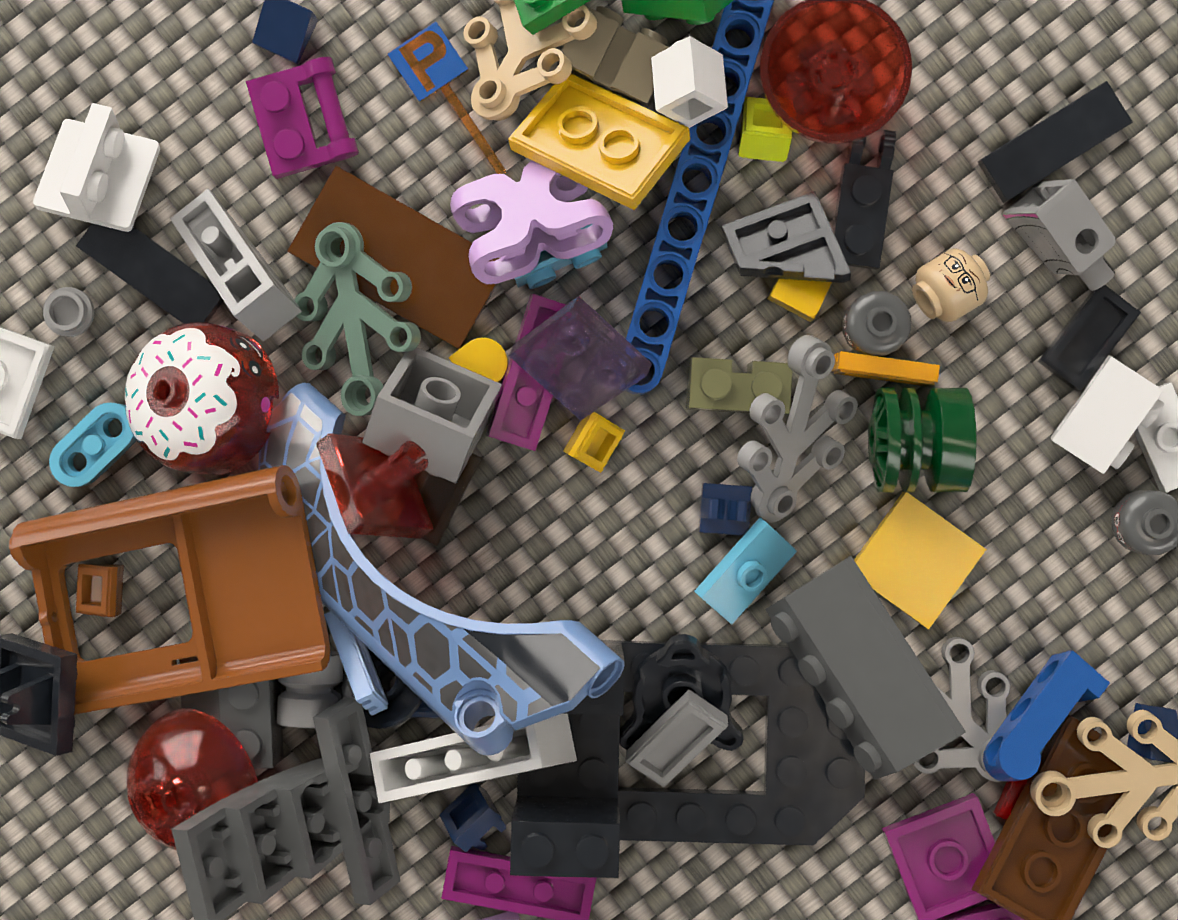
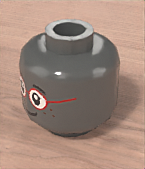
(876, 324)
(1146, 522)

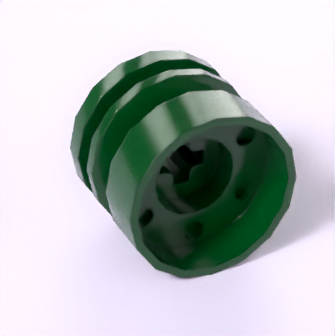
(932, 440)

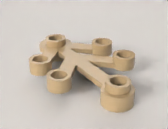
(521, 47)
(1136, 781)

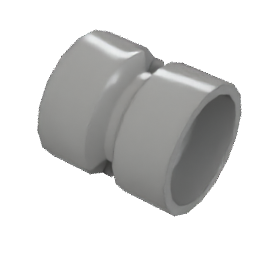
(309, 694)

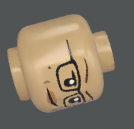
(951, 285)

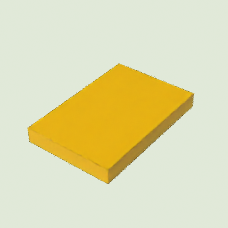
(600, 140)

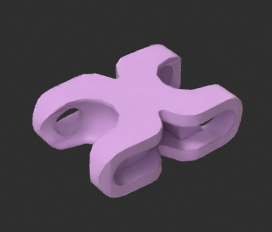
(526, 221)

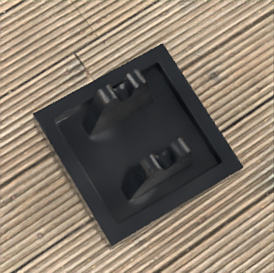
(37, 694)

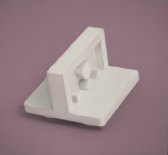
(97, 171)

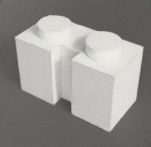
(1108, 416)

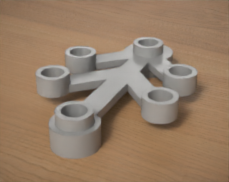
(776, 491)
(961, 706)

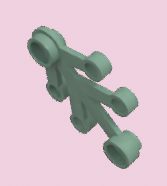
(351, 312)

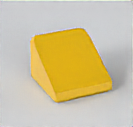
(800, 296)

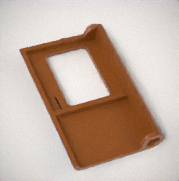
(243, 578)

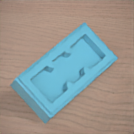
(745, 571)

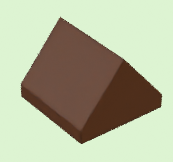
(99, 589)

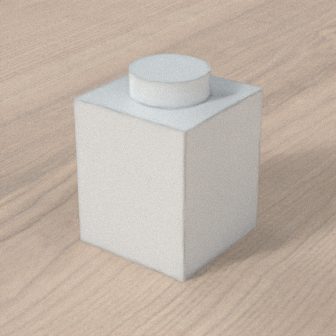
(689, 82)

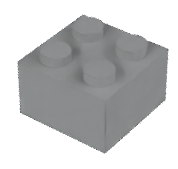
(434, 406)

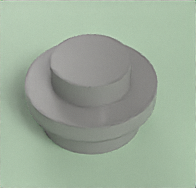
(68, 311)

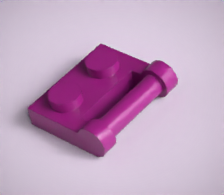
(286, 121)

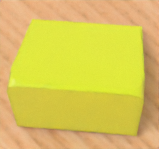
(762, 132)

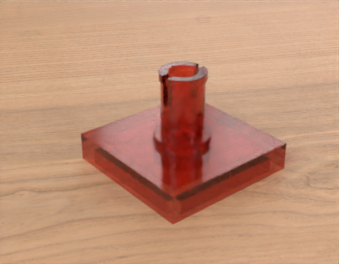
(374, 489)

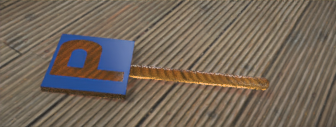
(429, 65)

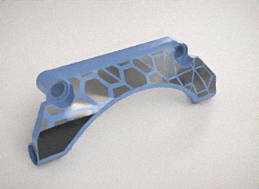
(447, 660)

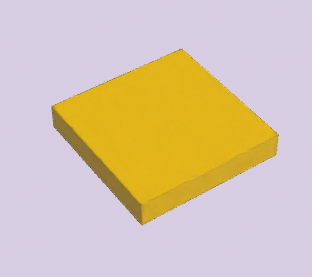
(917, 559)

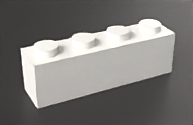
(452, 763)

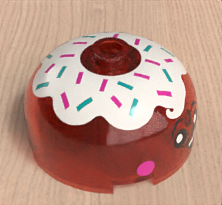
(201, 398)

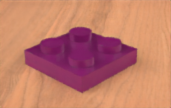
(941, 856)

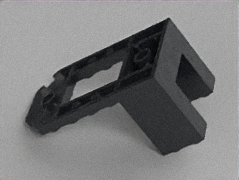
(575, 813)

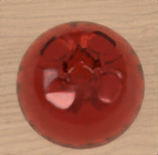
(844, 46)
(183, 768)

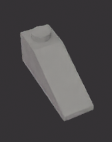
(235, 266)

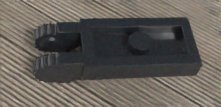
(864, 203)

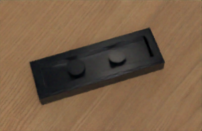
(1055, 141)
(153, 272)

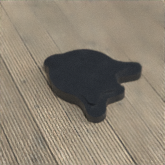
(668, 676)

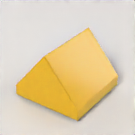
(594, 441)

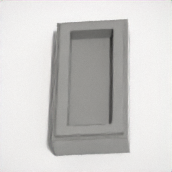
(676, 738)

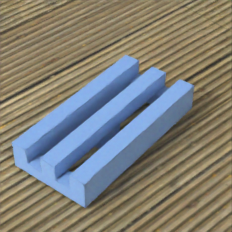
(357, 666)

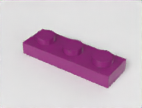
(522, 400)
(486, 881)

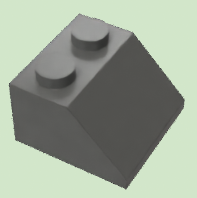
(249, 714)

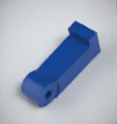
(1017, 744)

